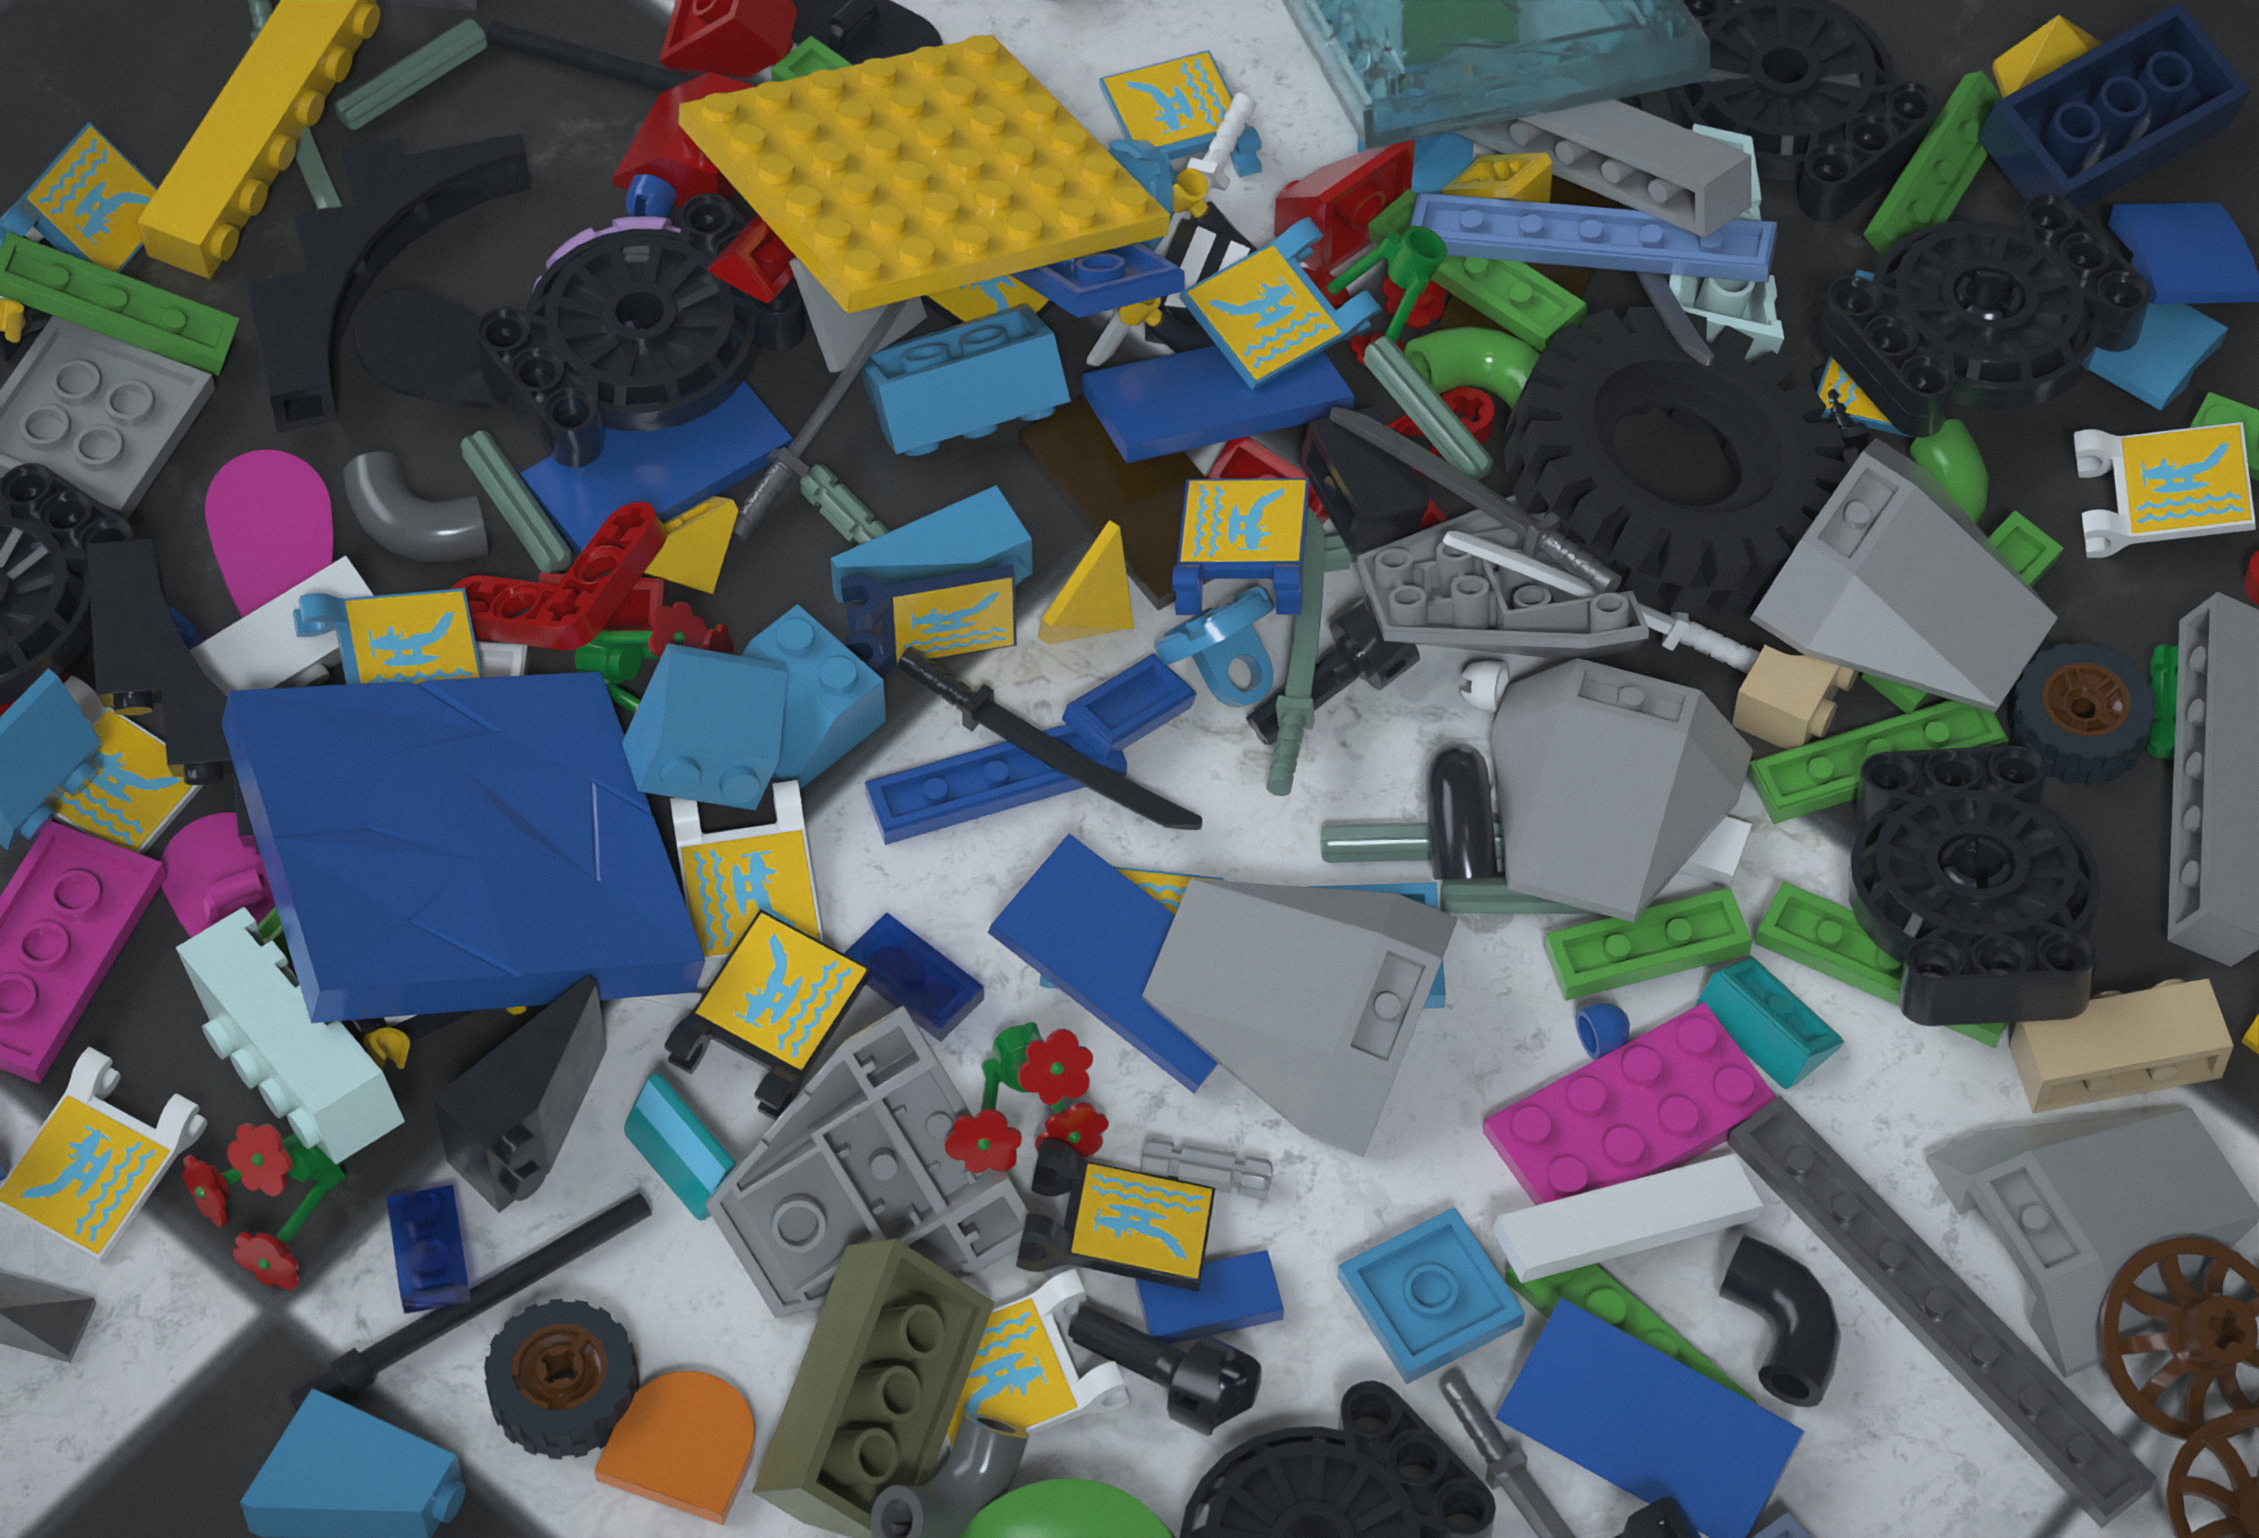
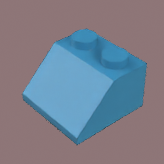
(828, 697)
(708, 727)
(42, 754)

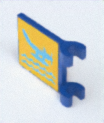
(1242, 534)

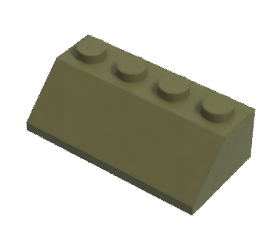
(873, 1387)

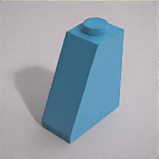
(351, 1479)

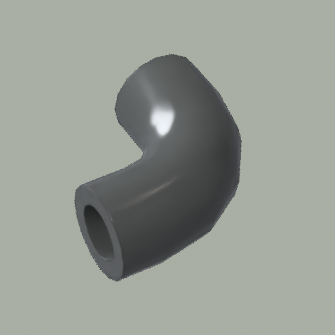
(407, 524)
(974, 1476)

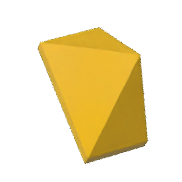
(2040, 54)
(1505, 177)
(696, 544)
(1095, 595)

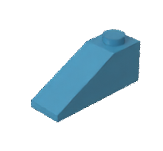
(954, 540)

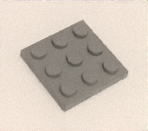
(98, 412)

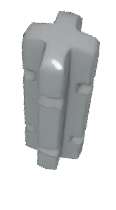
(1208, 1167)

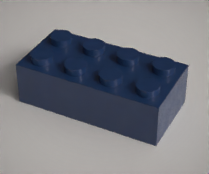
(2115, 111)

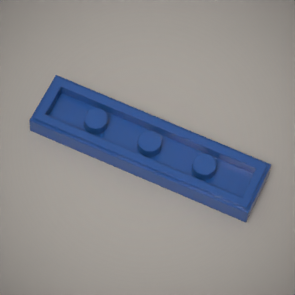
(973, 786)

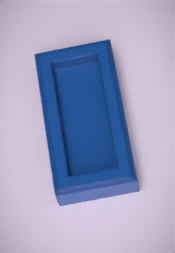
(1129, 706)
(1230, 1297)

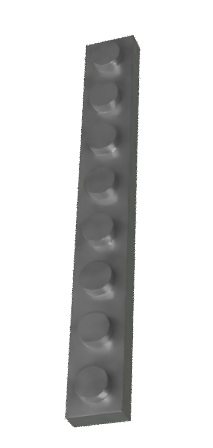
(1942, 1312)

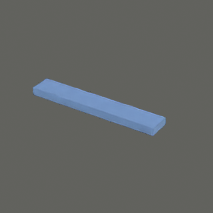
(1595, 237)

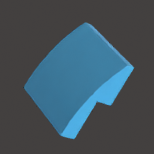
(2165, 356)

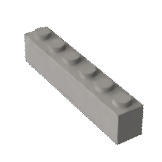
(1634, 161)
(2216, 783)

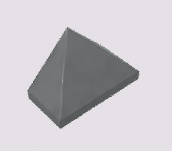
(42, 1317)

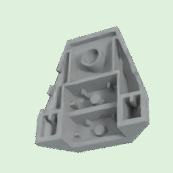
(863, 1165)

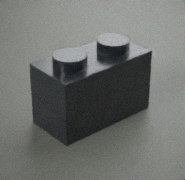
(1361, 486)

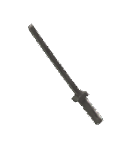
(1675, 317)
(786, 461)
(1538, 535)
(1504, 1467)

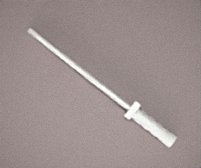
(1211, 168)
(1674, 627)

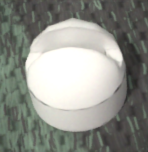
(1488, 684)

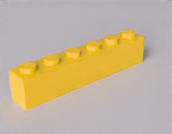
(253, 131)

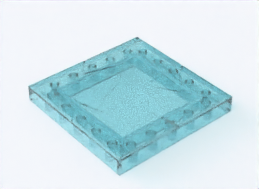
(1475, 63)

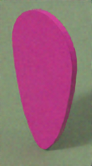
(268, 525)
(214, 875)

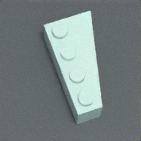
(1735, 303)
(301, 1067)

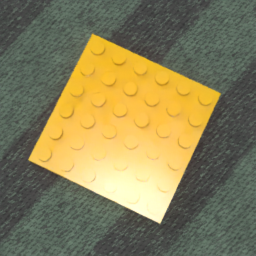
(921, 172)

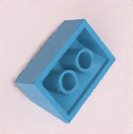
(965, 380)

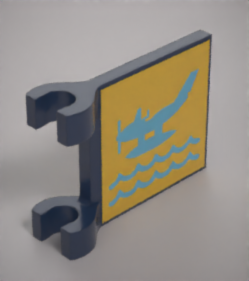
(932, 615)

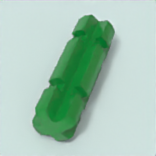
(2164, 674)

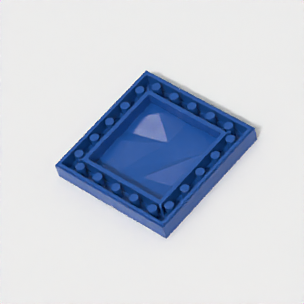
(458, 845)

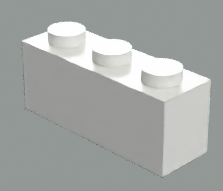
(264, 645)

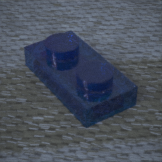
(916, 976)
(428, 1249)

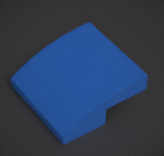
(2187, 252)

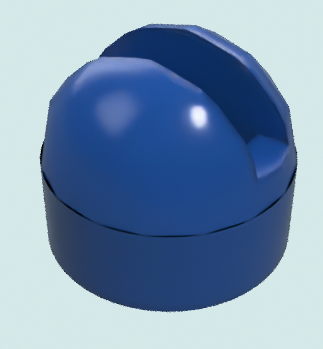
(650, 196)
(1602, 1028)

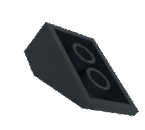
(519, 1101)

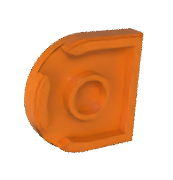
(682, 1445)

